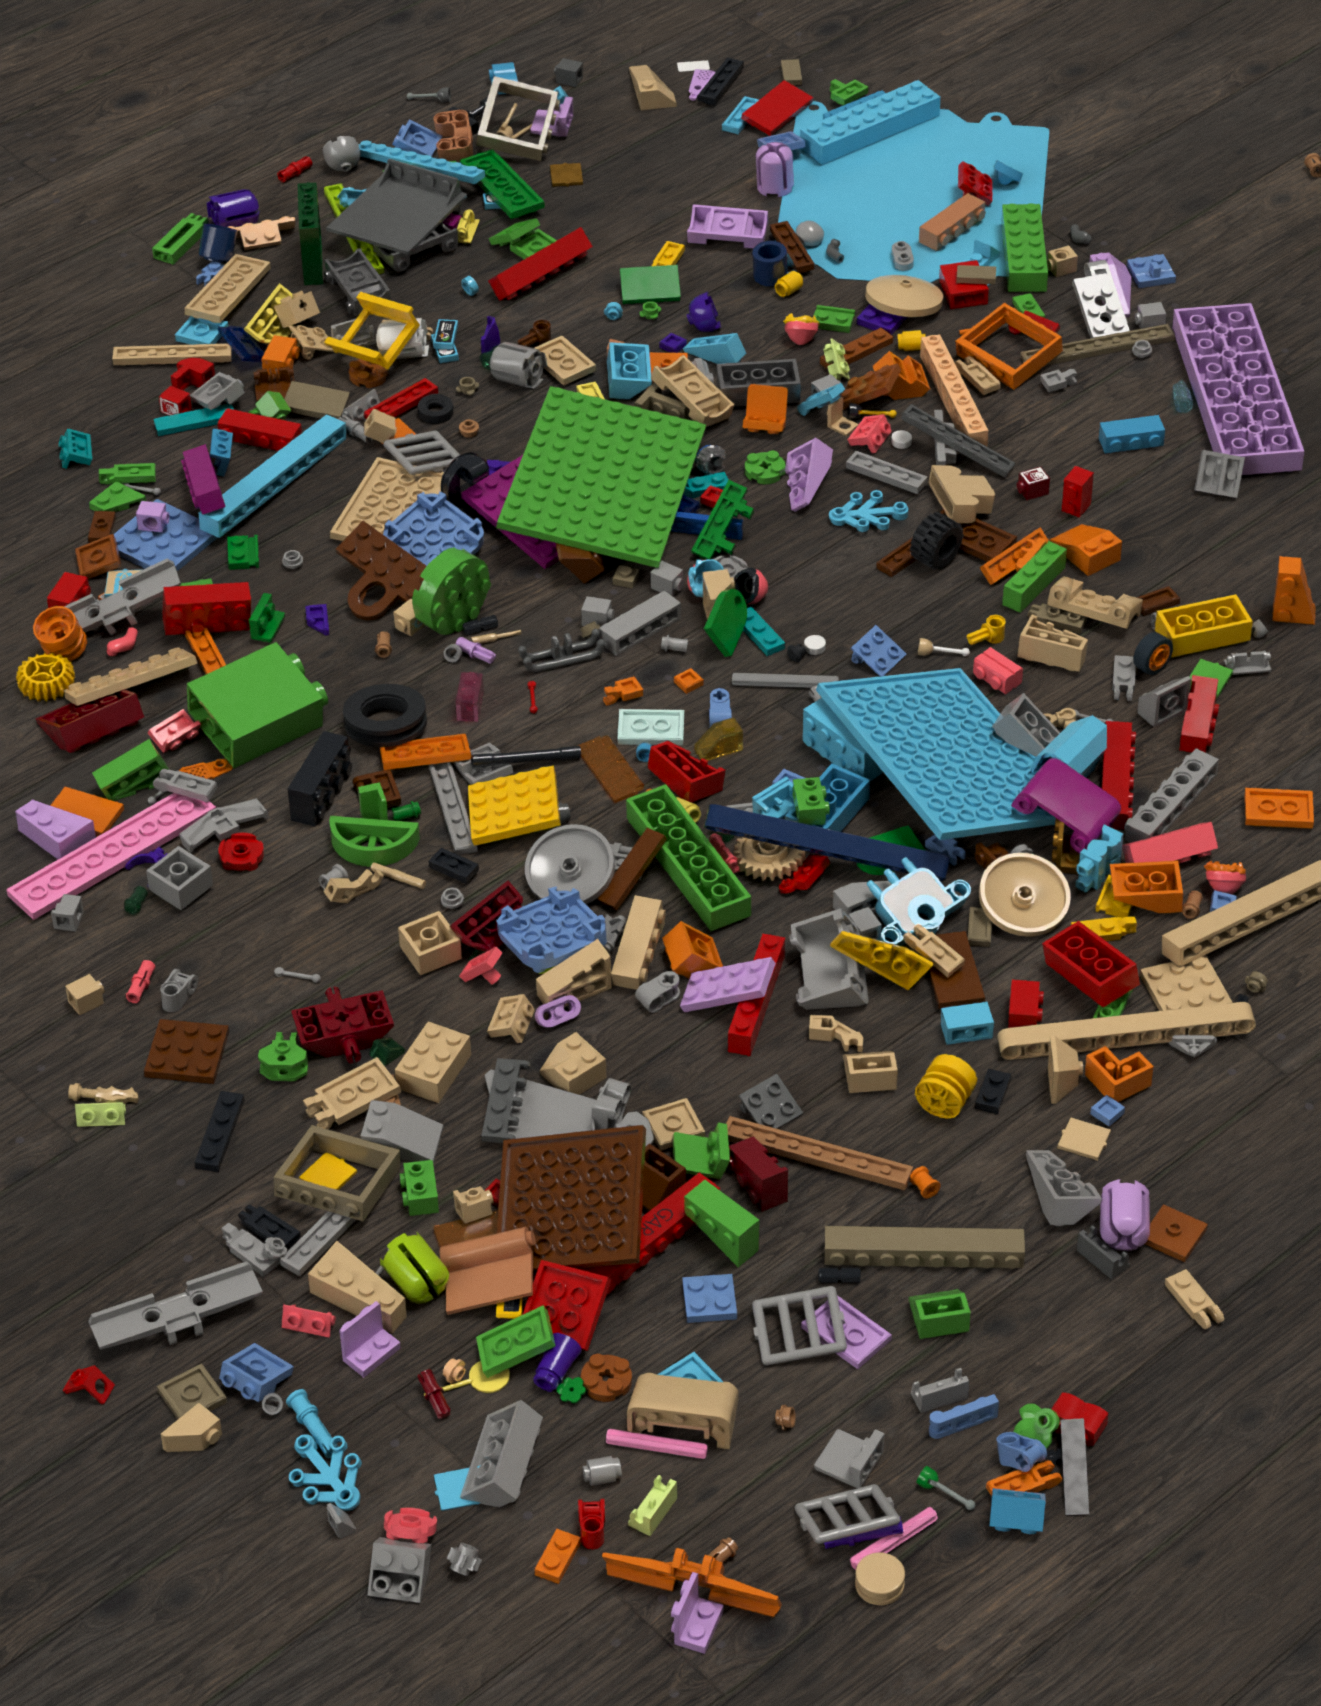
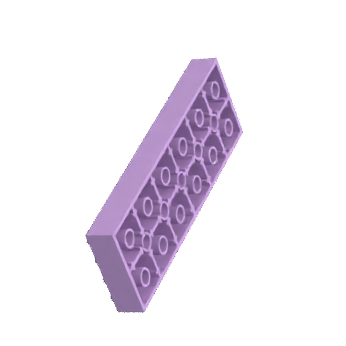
(1237, 387)

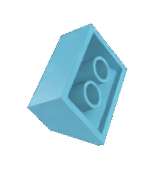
(628, 369)

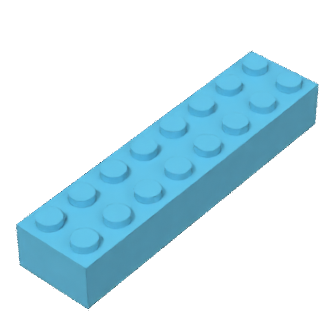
(870, 122)

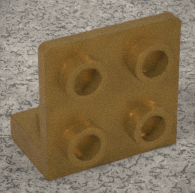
(1064, 856)

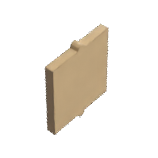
(1084, 1139)

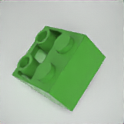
(940, 1313)

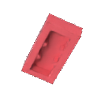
(483, 966)

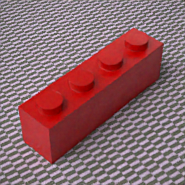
(259, 429)

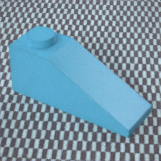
(717, 349)

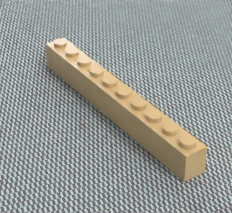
(1243, 915)

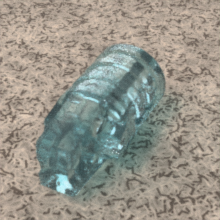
(1181, 395)

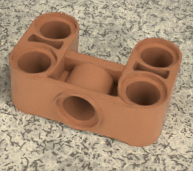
(454, 124)

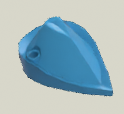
(1006, 174)

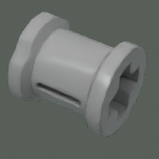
(336, 872)

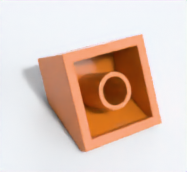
(690, 950)

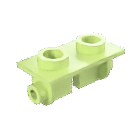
(835, 353)
(100, 1114)

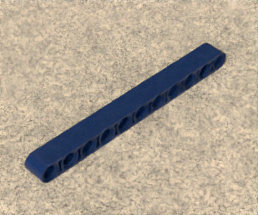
(822, 841)

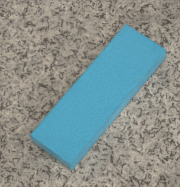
(734, 122)

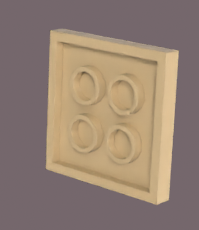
(1184, 986)

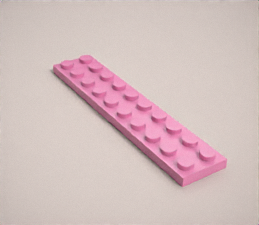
(107, 853)

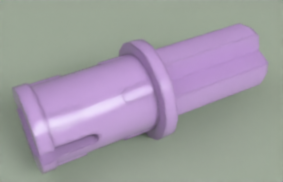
(475, 650)

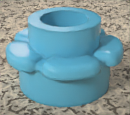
(613, 311)

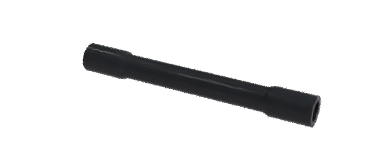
(490, 759)

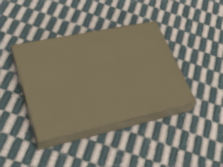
(316, 400)

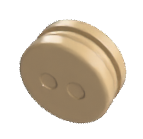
(880, 1578)

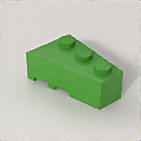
(130, 772)

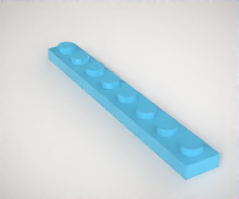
(382, 153)

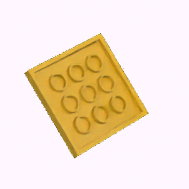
(513, 805)

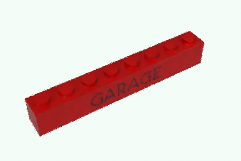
(658, 1230)

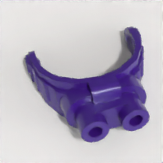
(151, 857)

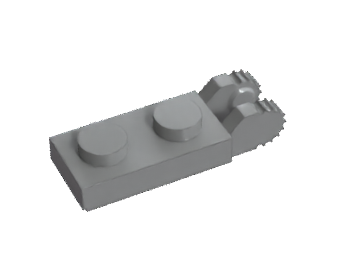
(1123, 676)
(185, 784)

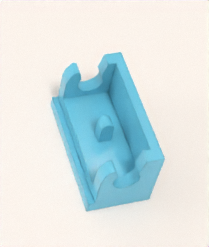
(775, 800)

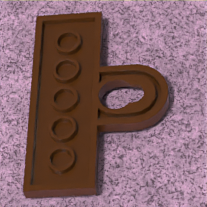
(383, 565)

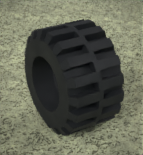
(936, 540)

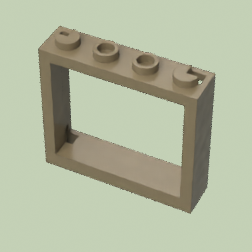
(511, 145)
(345, 1147)

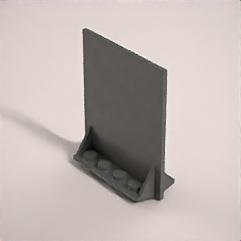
(400, 207)

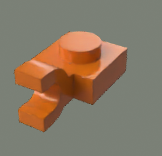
(625, 688)

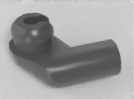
(1079, 236)
(833, 251)

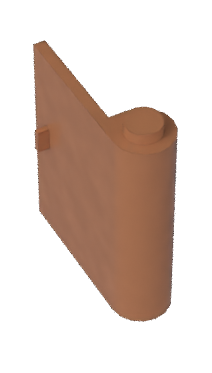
(489, 1269)

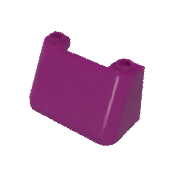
(1071, 800)

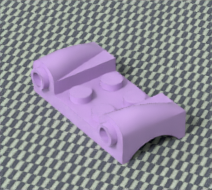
(727, 225)

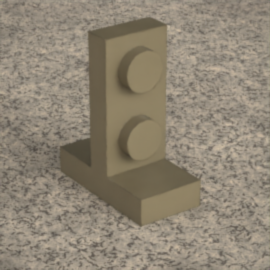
(654, 401)

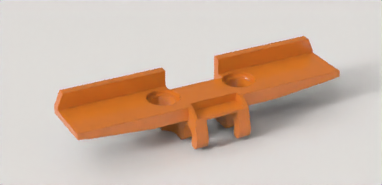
(710, 1575)

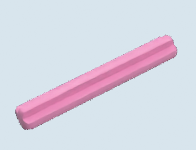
(656, 1443)
(890, 1542)

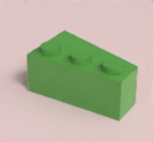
(723, 1222)

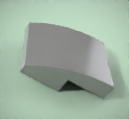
(1219, 473)
(482, 774)

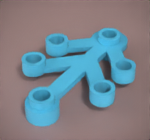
(842, 515)
(328, 1474)

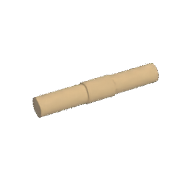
(398, 875)

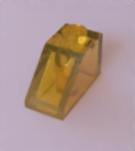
(720, 740)

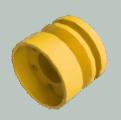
(946, 1086)

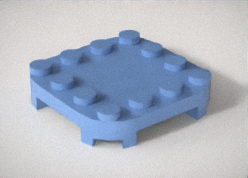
(434, 526)
(550, 929)

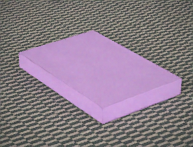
(862, 1334)

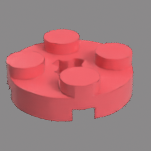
(410, 1524)

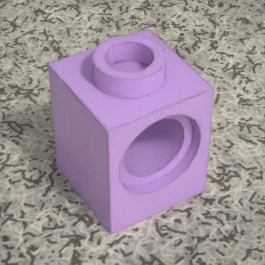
(152, 516)

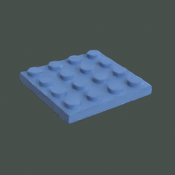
(178, 542)

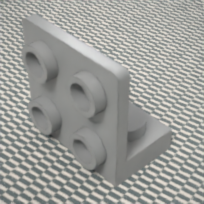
(851, 1457)

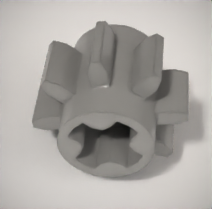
(464, 1559)

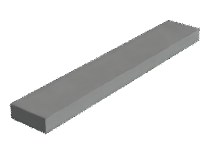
(452, 807)

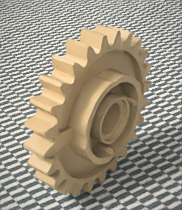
(767, 859)

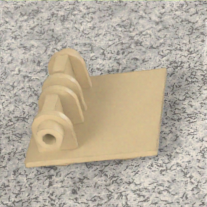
(309, 340)

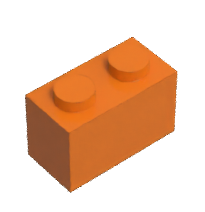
(280, 353)

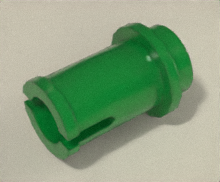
(406, 811)

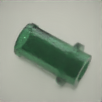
(133, 904)

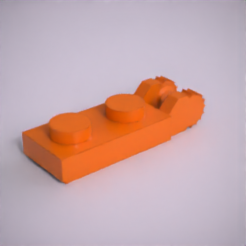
(1027, 1481)

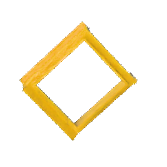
(383, 308)

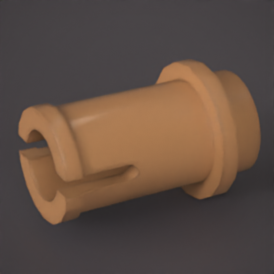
(383, 647)
(1191, 907)
(724, 1550)

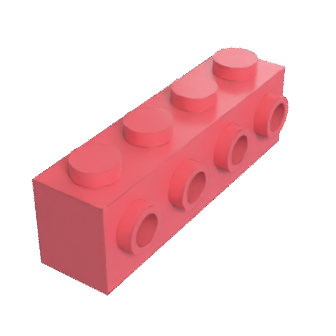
(1173, 845)

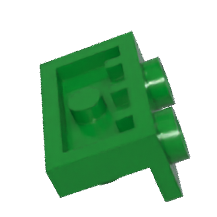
(265, 620)

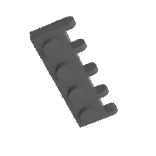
(502, 1100)

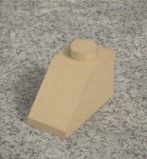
(192, 1431)

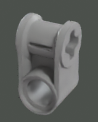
(177, 990)
(657, 993)

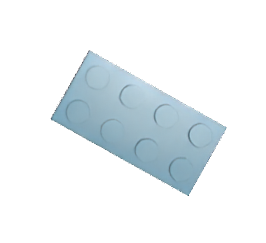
(835, 742)

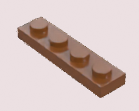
(863, 346)

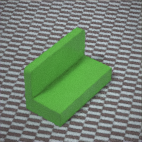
(372, 802)

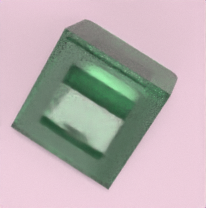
(386, 1050)

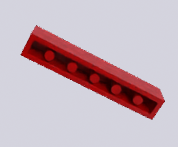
(542, 262)
(1118, 768)
(750, 1013)

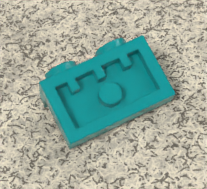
(75, 447)

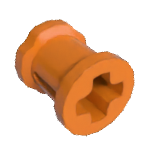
(922, 1179)

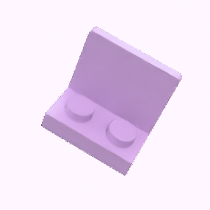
(562, 122)
(366, 1342)
(694, 1617)

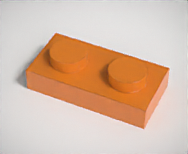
(557, 1556)

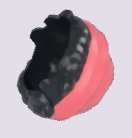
(751, 585)

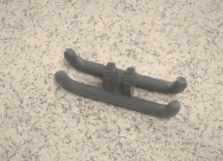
(563, 654)

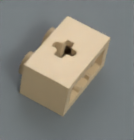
(296, 309)

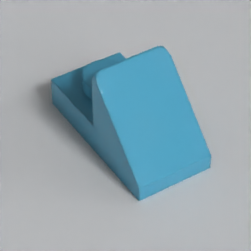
(983, 254)

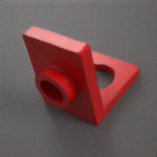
(86, 1379)

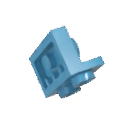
(221, 449)

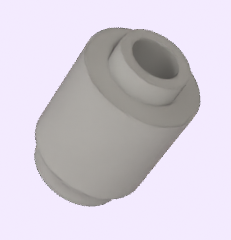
(602, 1470)

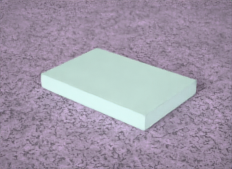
(650, 726)

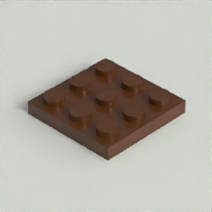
(186, 1051)

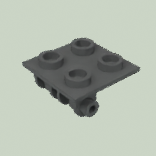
(770, 1103)

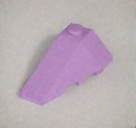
(1121, 279)
(806, 470)

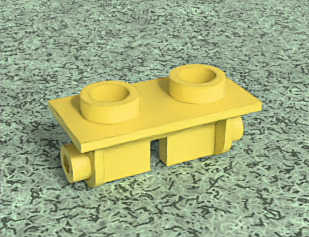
(467, 227)

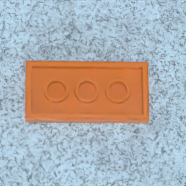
(426, 752)

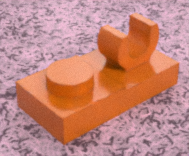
(1029, 552)

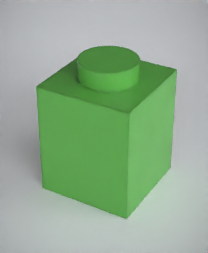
(273, 405)

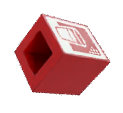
(174, 401)

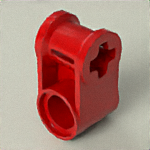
(592, 1523)

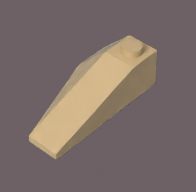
(650, 89)

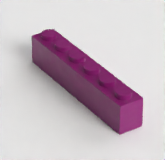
(202, 480)

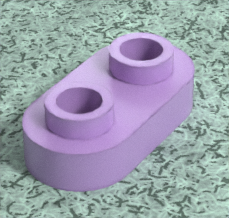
(556, 1011)

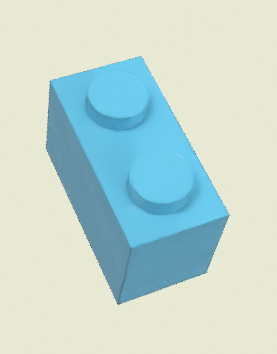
(967, 1023)

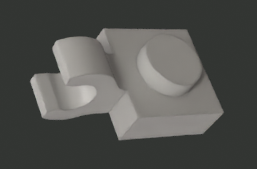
(1056, 380)

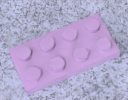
(727, 984)

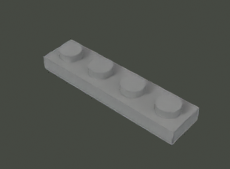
(886, 472)
(315, 1242)

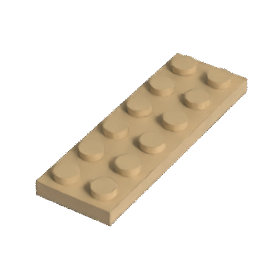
(227, 288)
(129, 677)

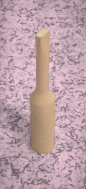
(493, 637)

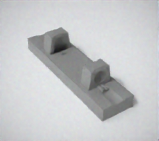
(943, 455)

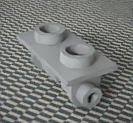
(356, 410)
(1242, 664)
(613, 929)

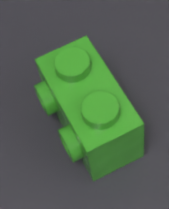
(809, 801)
(420, 1188)

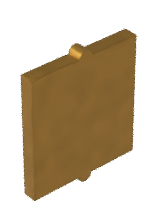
(566, 174)

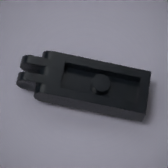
(268, 1225)

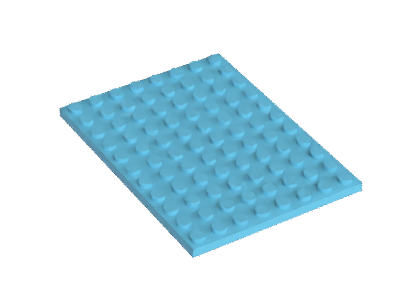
(939, 749)

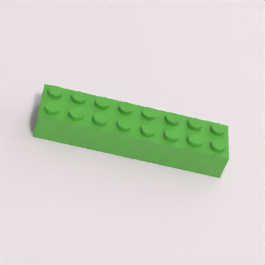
(690, 858)

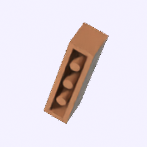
(952, 222)

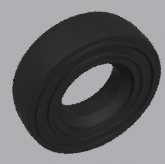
(435, 400)

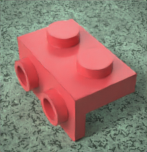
(174, 730)

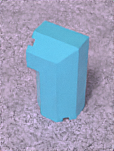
(1077, 746)

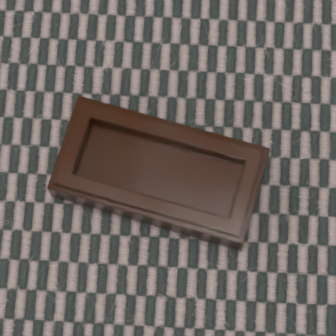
(1158, 600)

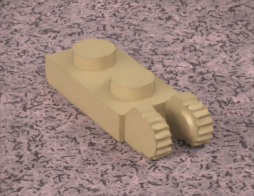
(978, 375)
(934, 950)
(1193, 1298)

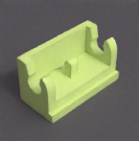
(654, 1507)

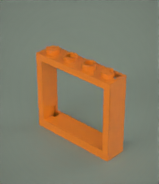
(968, 342)

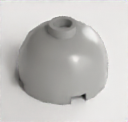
(342, 154)

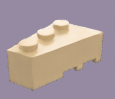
(579, 975)

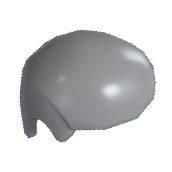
(809, 233)

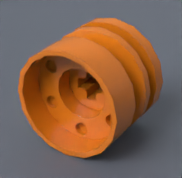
(60, 633)

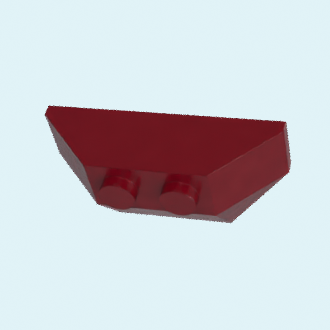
(479, 924)

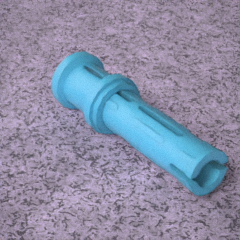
(308, 1415)

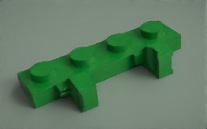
(728, 506)

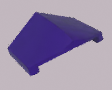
(491, 337)

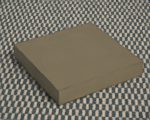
(190, 1389)

